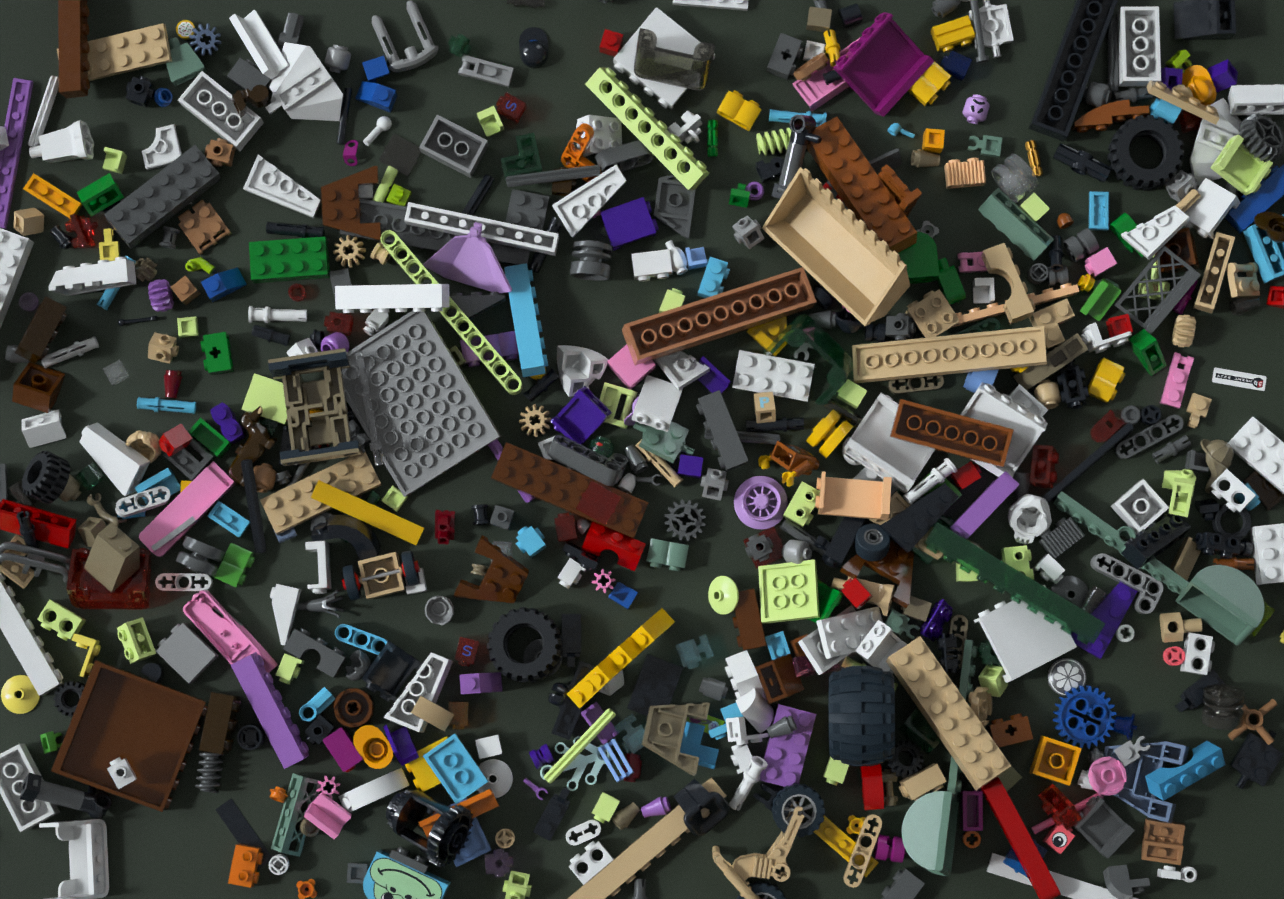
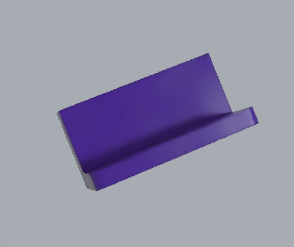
(714, 379)
(402, 745)

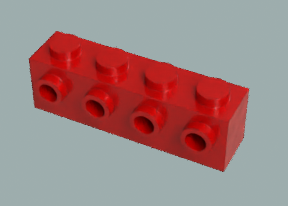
(48, 526)

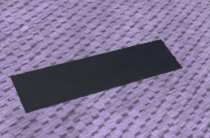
(241, 829)

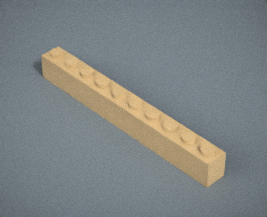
(640, 852)

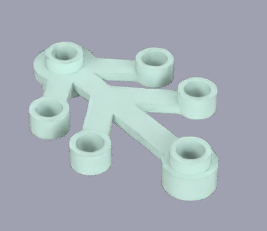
(581, 762)

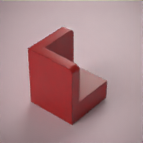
(1119, 325)

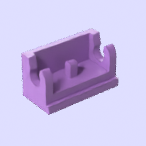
(591, 714)

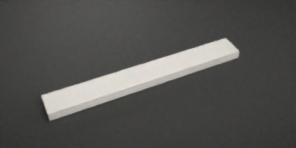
(1067, 886)

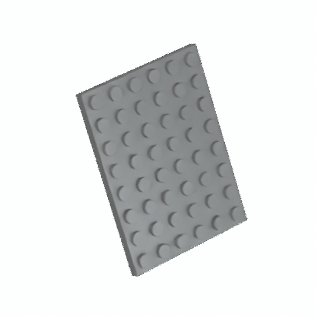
(419, 402)

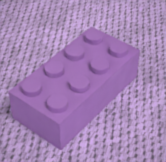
(788, 752)

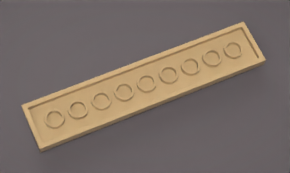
(949, 354)

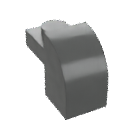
(1120, 885)

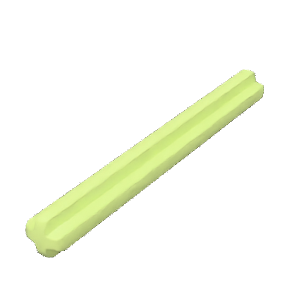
(580, 745)

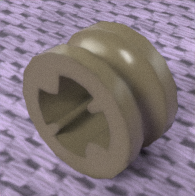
(479, 569)

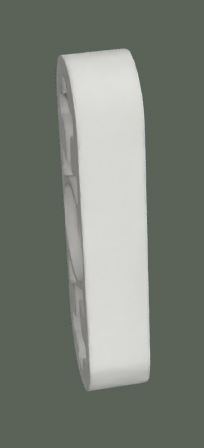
(157, 501)
(169, 587)

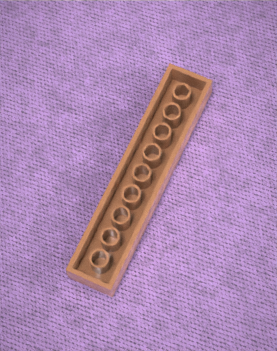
(718, 316)

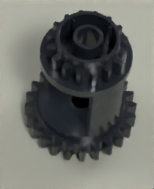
(447, 833)

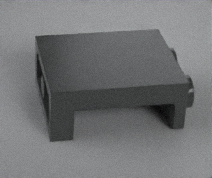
(1102, 827)

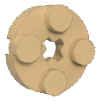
(981, 704)

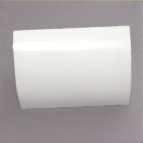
(756, 710)

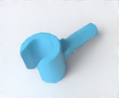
(895, 128)

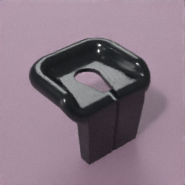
(696, 797)

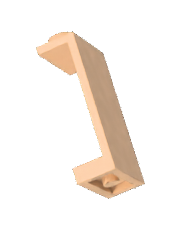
(853, 497)

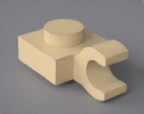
(1198, 407)

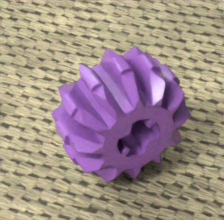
(160, 295)

